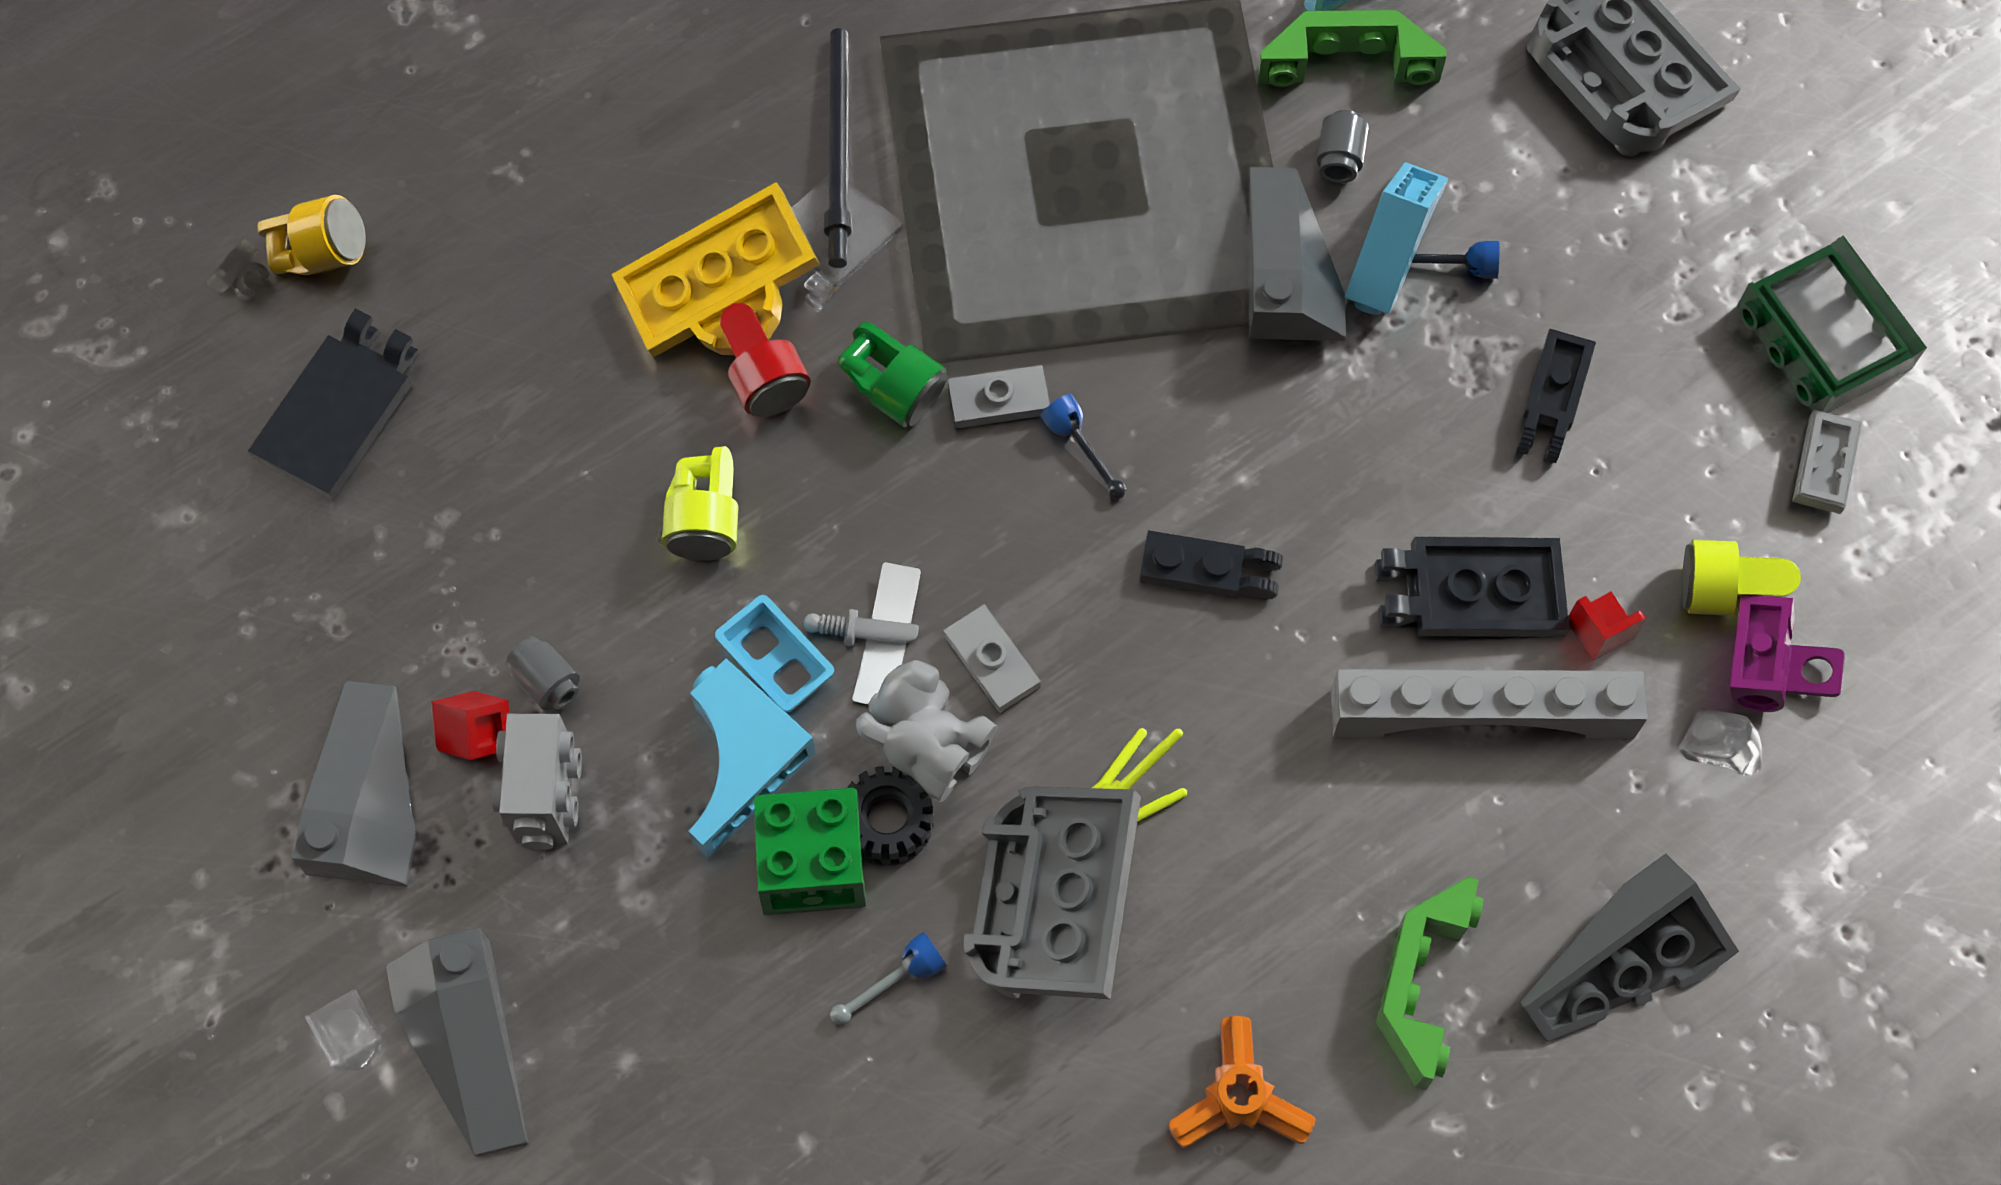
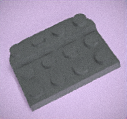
(1629, 69)
(1054, 891)

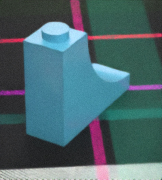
(1394, 238)
(756, 750)

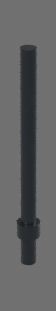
(838, 217)

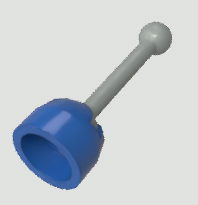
(919, 959)

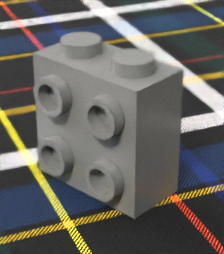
(537, 780)

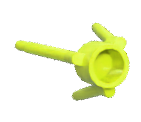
(1129, 780)

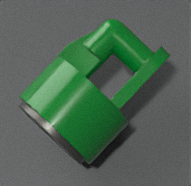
(908, 383)

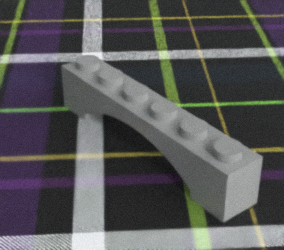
(1572, 701)

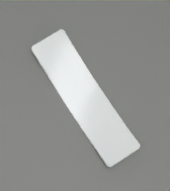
(893, 603)

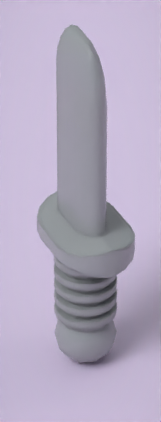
(858, 627)

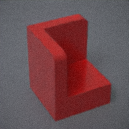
(1603, 624)
(469, 724)

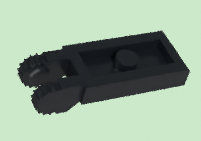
(1556, 389)
(1207, 566)

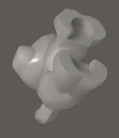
(924, 738)

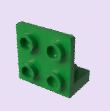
(809, 851)

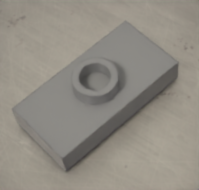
(998, 396)
(1827, 462)
(992, 658)

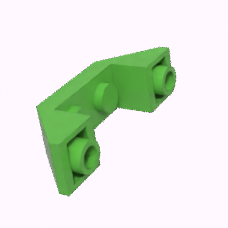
(1414, 52)
(1413, 1041)

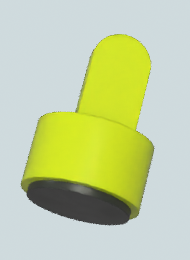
(701, 521)
(1717, 574)

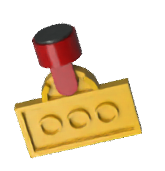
(725, 290)

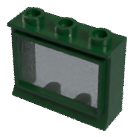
(1830, 327)

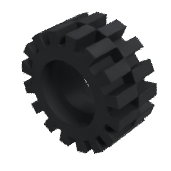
(918, 822)

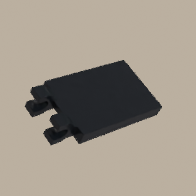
(337, 407)
(1477, 587)

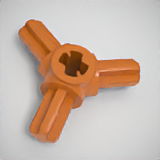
(1261, 1107)

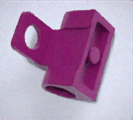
(1767, 663)

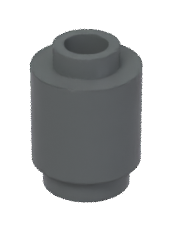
(1342, 146)
(543, 673)

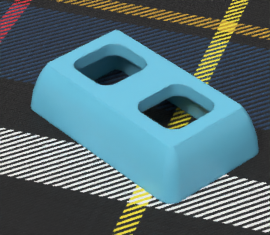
(791, 647)

